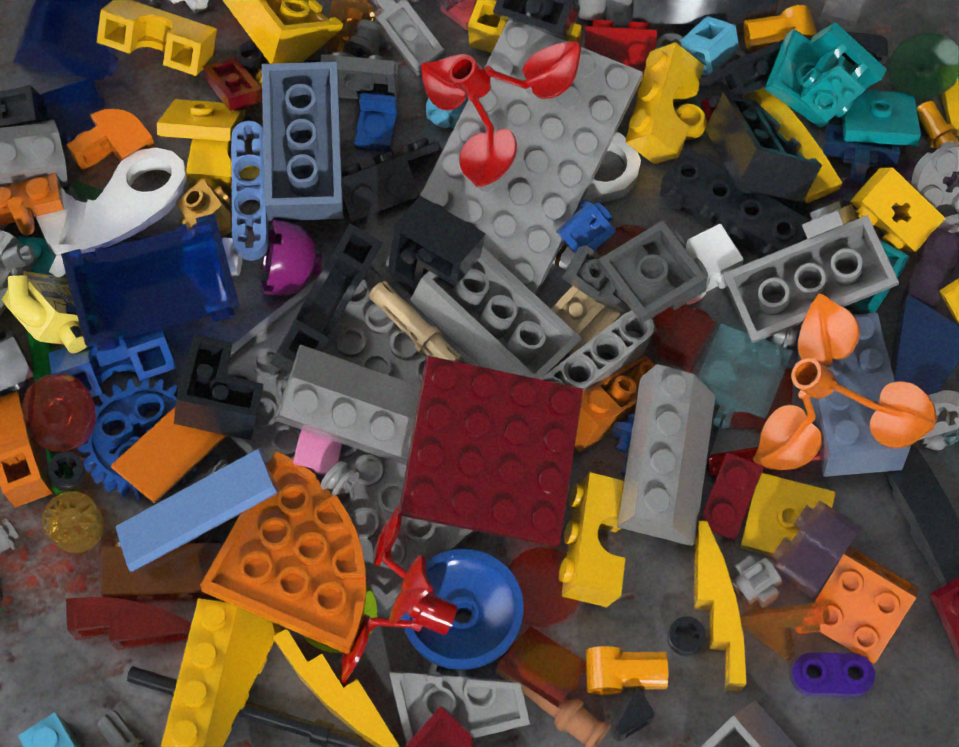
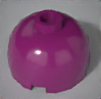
(289, 260)

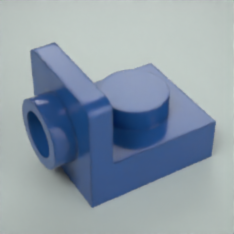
(376, 122)
(587, 227)

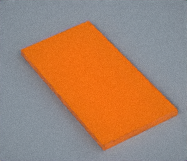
(164, 456)

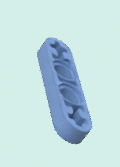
(247, 190)

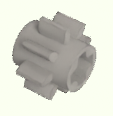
(756, 581)

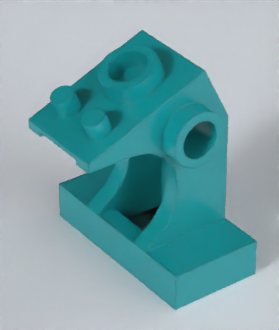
(835, 81)

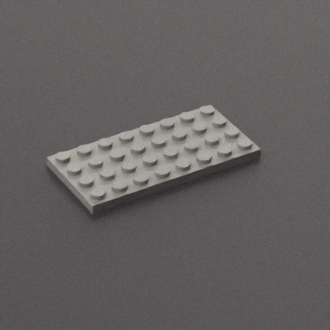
(555, 158)

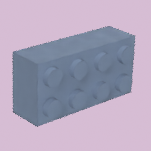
(302, 141)
(845, 423)

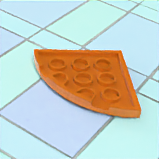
(295, 560)

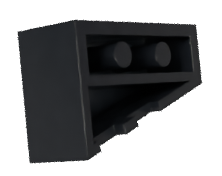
(756, 151)

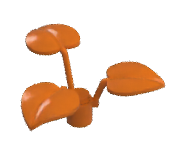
(827, 334)

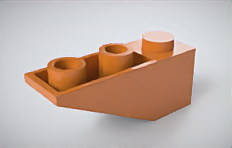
(609, 402)
(21, 466)

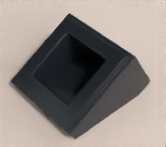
(636, 717)

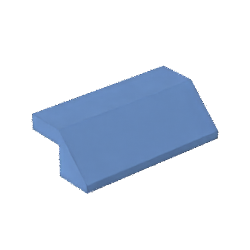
(196, 509)

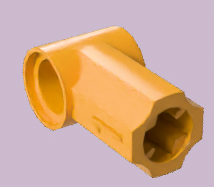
(769, 30)
(613, 671)

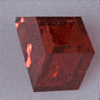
(682, 335)

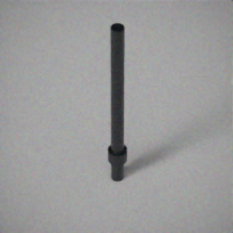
(320, 732)

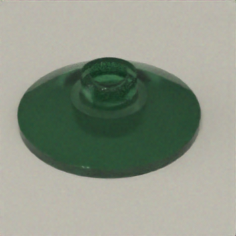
(922, 53)

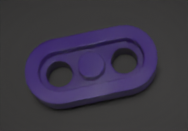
(833, 675)

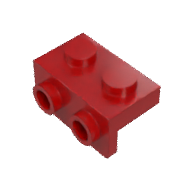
(624, 45)

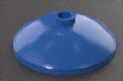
(487, 593)

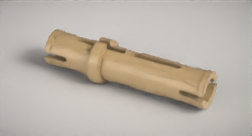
(427, 339)

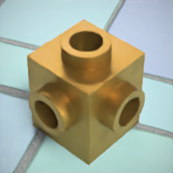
(203, 201)

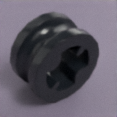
(70, 459)
(682, 624)

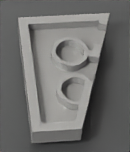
(478, 703)

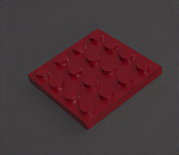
(491, 452)

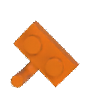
(30, 199)

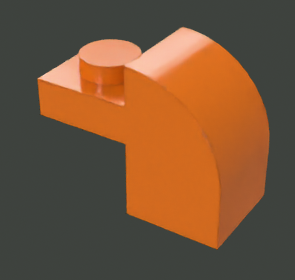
(114, 133)

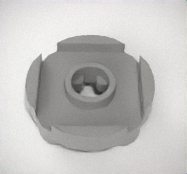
(929, 178)

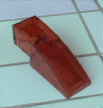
(124, 621)

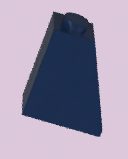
(924, 347)

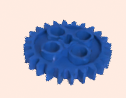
(127, 412)

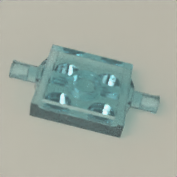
(743, 373)

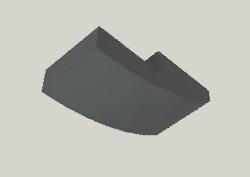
(590, 279)

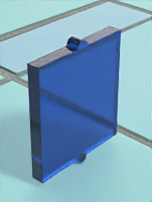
(72, 108)

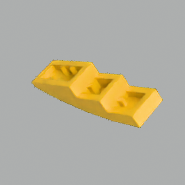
(791, 127)
(715, 593)
(348, 703)

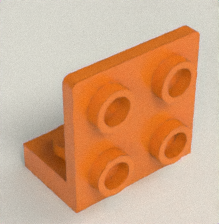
(865, 604)

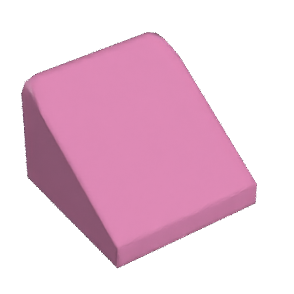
(317, 453)

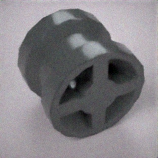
(368, 39)

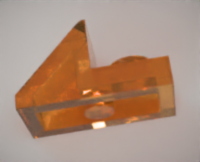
(350, 14)
(775, 624)

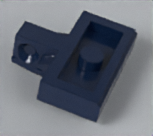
(858, 154)

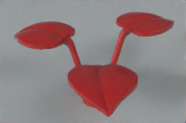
(450, 80)
(414, 598)

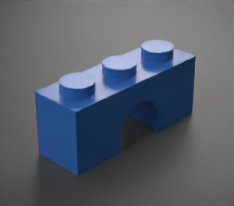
(143, 354)

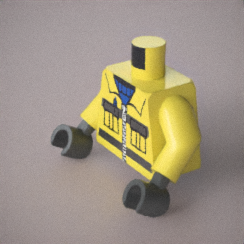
(41, 302)

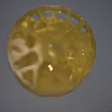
(74, 523)

